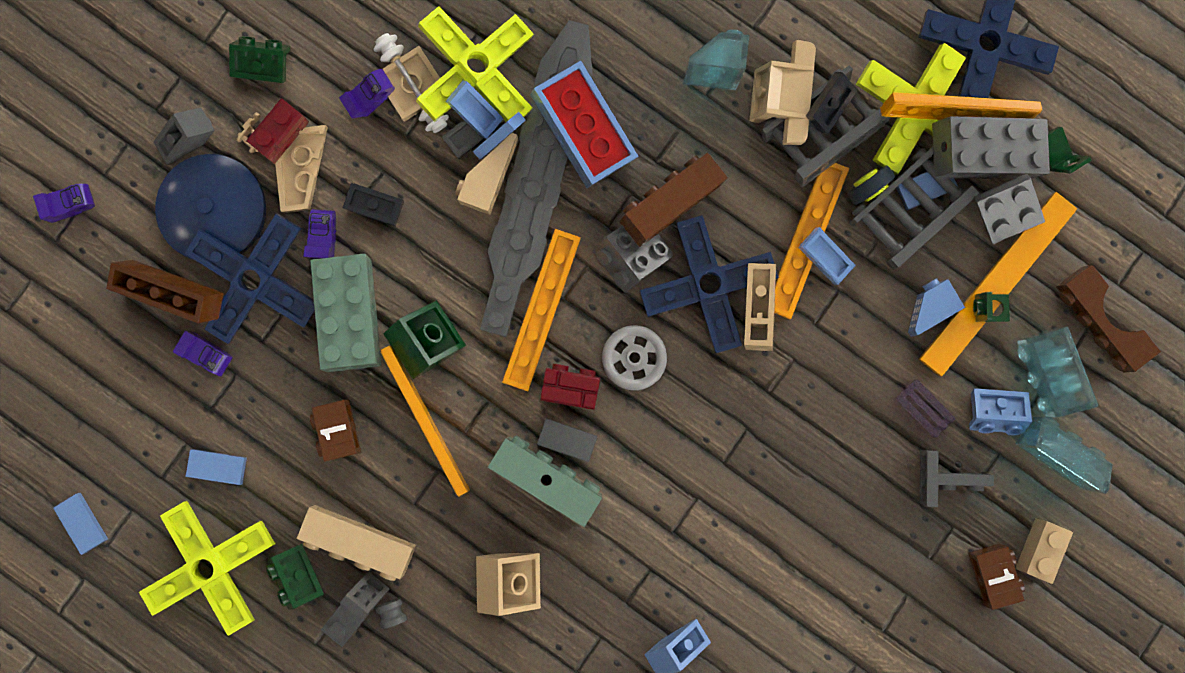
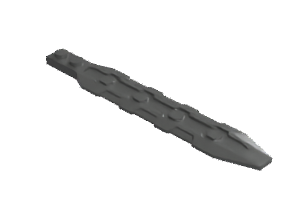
(531, 189)

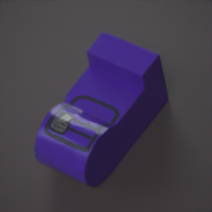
(367, 94)
(64, 203)
(321, 235)
(202, 353)

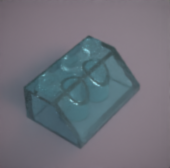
(719, 62)
(1056, 372)
(1066, 454)

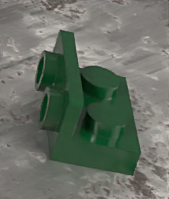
(258, 59)
(294, 577)

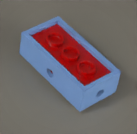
(583, 124)

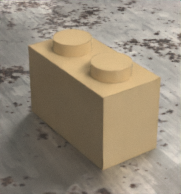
(1044, 550)

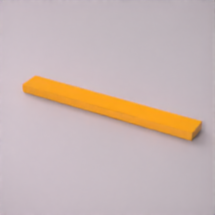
(999, 280)

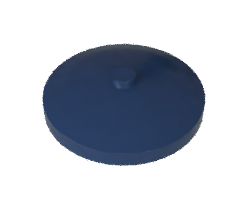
(210, 196)

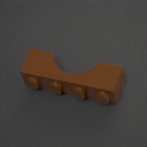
(1086, 294)

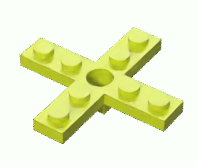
(490, 52)
(906, 131)
(218, 589)

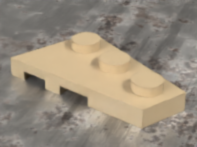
(299, 169)

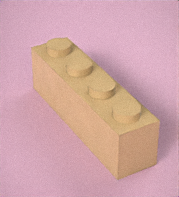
(356, 542)

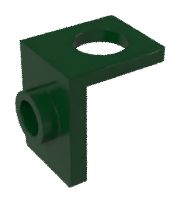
(1061, 154)
(984, 307)

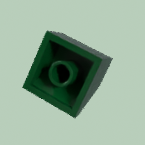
(424, 339)

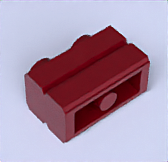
(277, 131)
(569, 387)

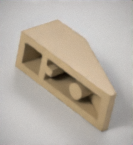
(486, 178)
(760, 307)

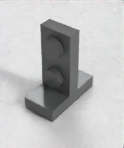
(931, 478)
(355, 608)

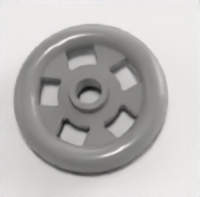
(653, 345)

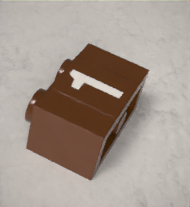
(335, 430)
(997, 576)

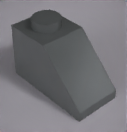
(183, 134)

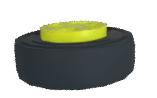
(871, 185)

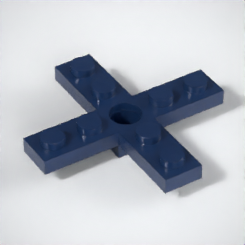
(981, 63)
(264, 261)
(687, 290)

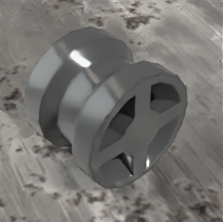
(390, 613)

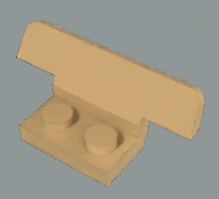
(785, 92)

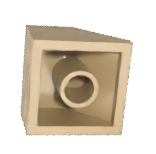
(508, 583)

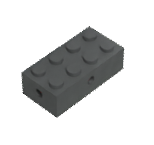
(990, 147)

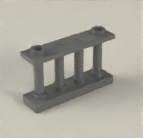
(829, 151)
(918, 233)

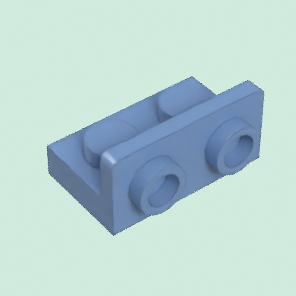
(1000, 411)

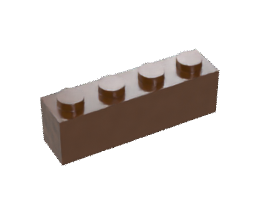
(672, 199)
(165, 291)

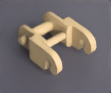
(248, 128)

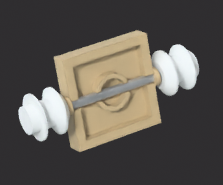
(411, 77)

